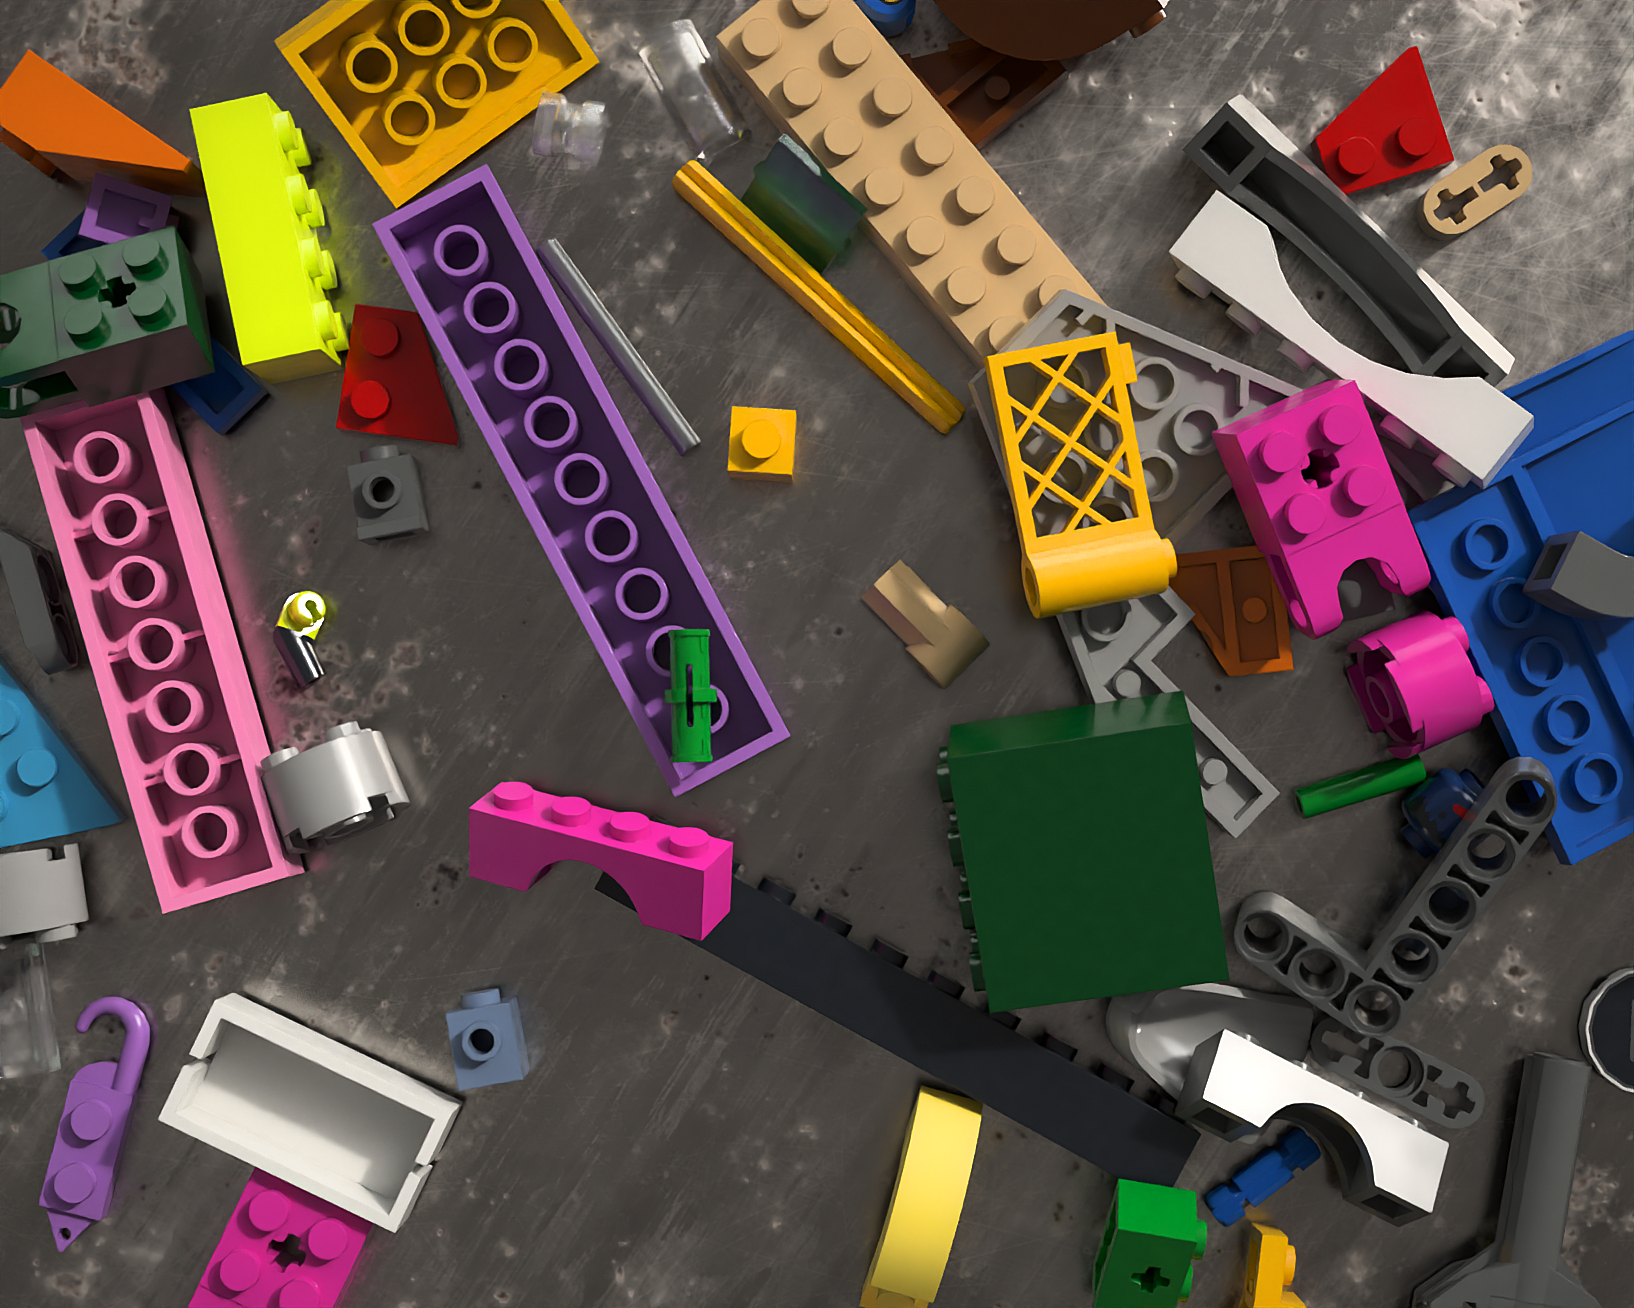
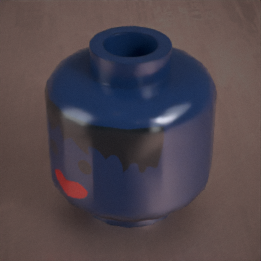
(1438, 808)

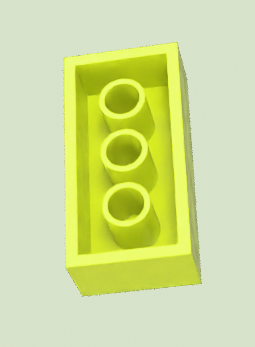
(269, 239)

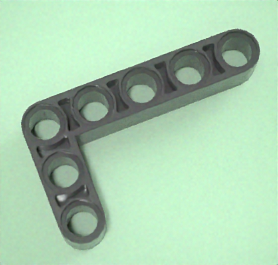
(1415, 918)

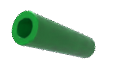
(1359, 786)

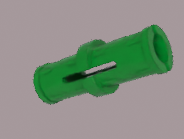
(687, 649)

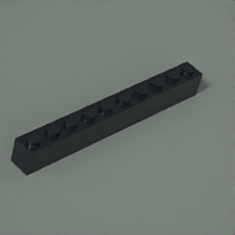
(944, 1033)

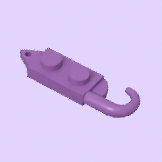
(94, 1127)

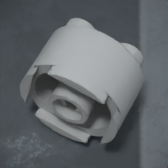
(333, 787)
(41, 894)

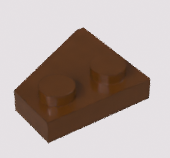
(984, 87)

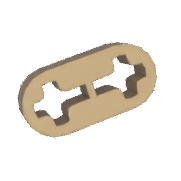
(1466, 181)

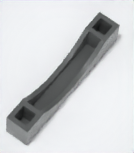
(1295, 197)

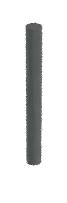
(618, 346)

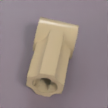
(935, 634)

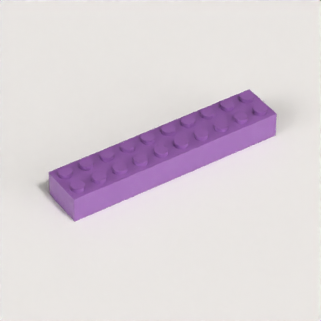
(574, 466)

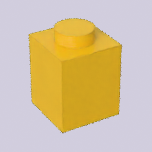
(762, 444)

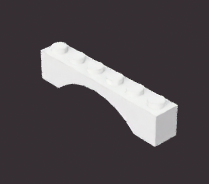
(1455, 418)

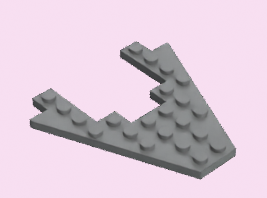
(1174, 409)

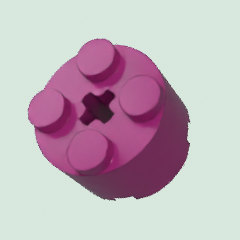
(1418, 682)

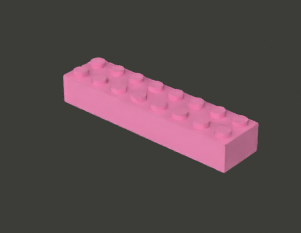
(160, 645)

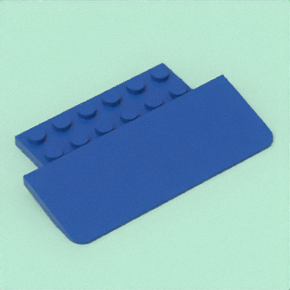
(1554, 678)

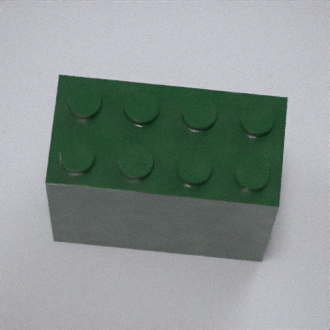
(1083, 852)

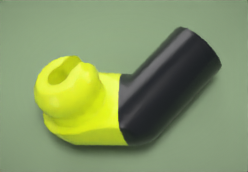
(296, 634)

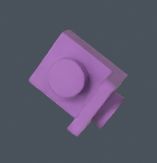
(123, 211)

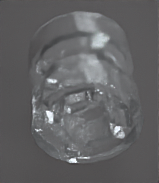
(570, 128)

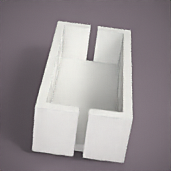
(310, 1111)

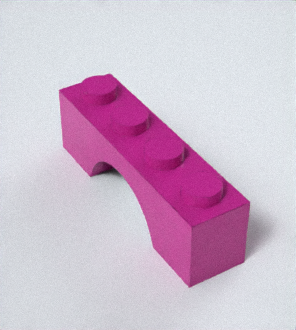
(669, 872)

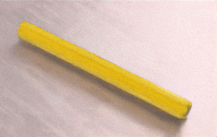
(818, 296)

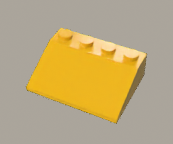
(431, 78)

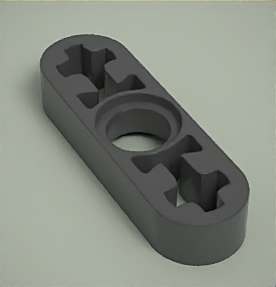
(1428, 1105)

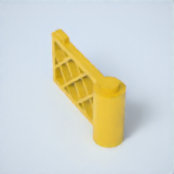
(1094, 562)

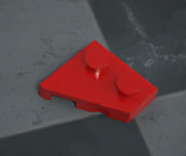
(1385, 132)
(393, 380)

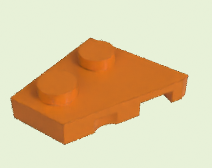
(1236, 608)

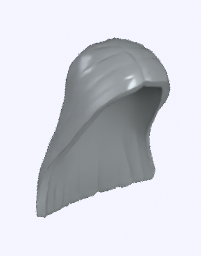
(1163, 1026)

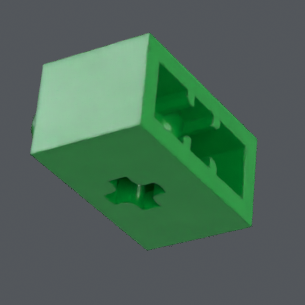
(1147, 1247)

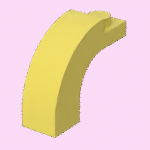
(924, 1201)

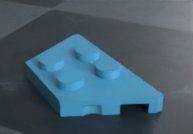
(42, 778)

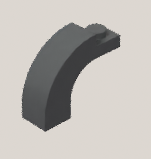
(1583, 578)

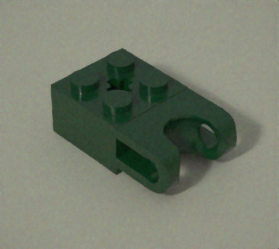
(102, 325)

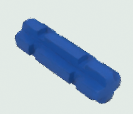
(1262, 1177)

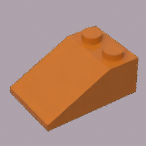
(69, 128)

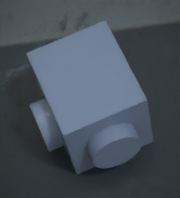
(487, 1040)

